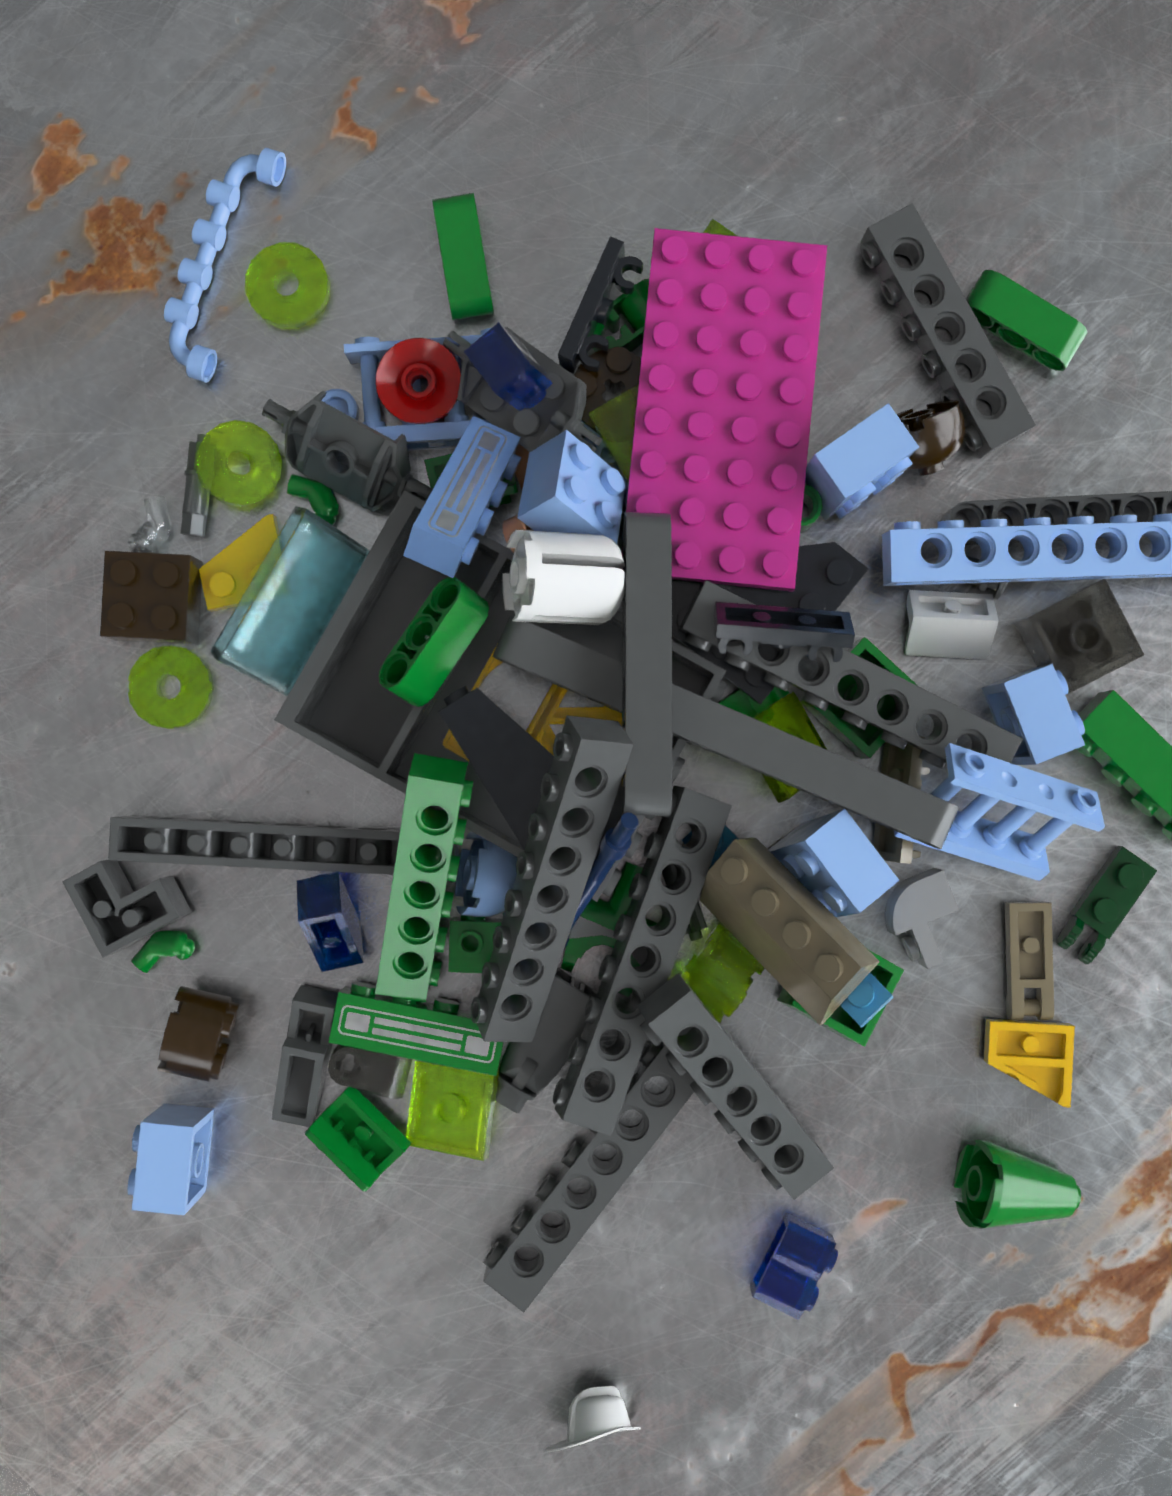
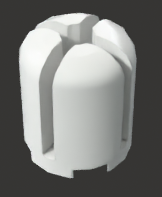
(563, 578)

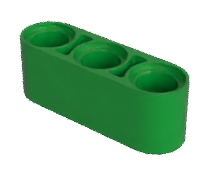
(463, 256)
(1025, 320)
(433, 642)

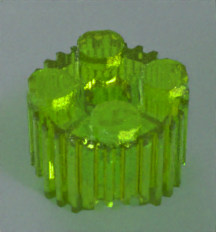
(721, 972)

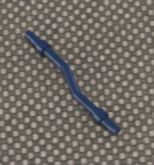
(612, 847)

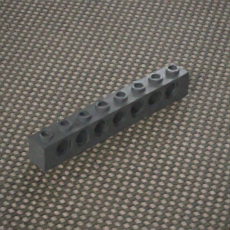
(872, 684)
(254, 844)
(550, 877)
(601, 1105)
(523, 1280)

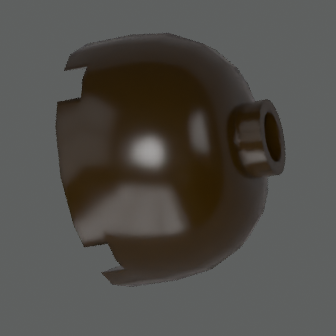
(937, 432)

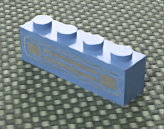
(462, 498)

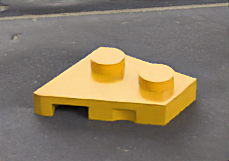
(232, 569)
(1033, 1054)

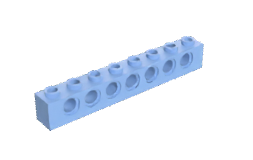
(1125, 560)

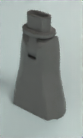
(533, 1065)

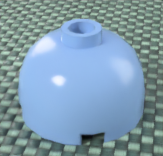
(484, 877)

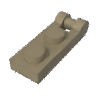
(1029, 959)

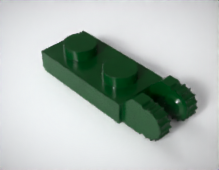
(1106, 902)

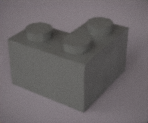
(117, 913)

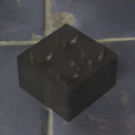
(1081, 635)

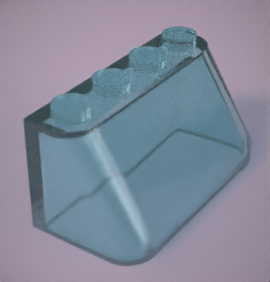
(290, 601)

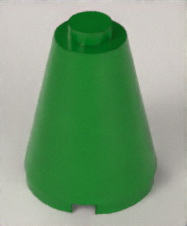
(1010, 1188)

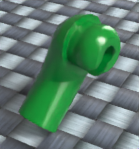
(319, 496)
(166, 944)

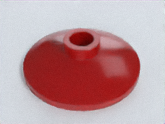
(411, 361)

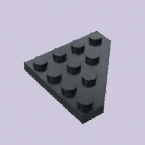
(823, 582)

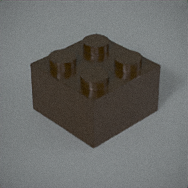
(151, 597)

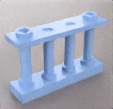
(418, 436)
(1032, 792)

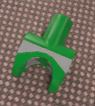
(598, 924)

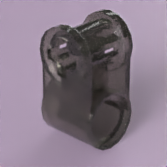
(372, 1071)

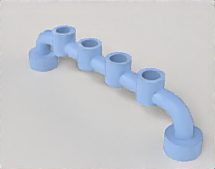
(211, 236)

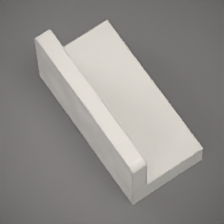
(950, 624)

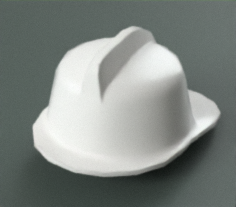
(594, 1415)

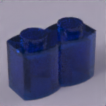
(793, 1266)

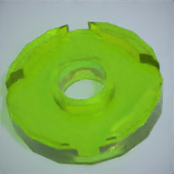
(276, 263)
(255, 445)
(194, 694)

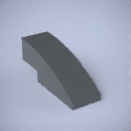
(304, 1056)

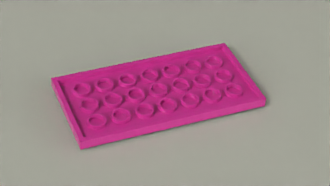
(728, 402)

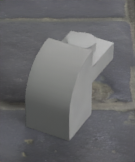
(913, 906)

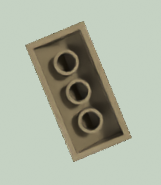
(786, 928)

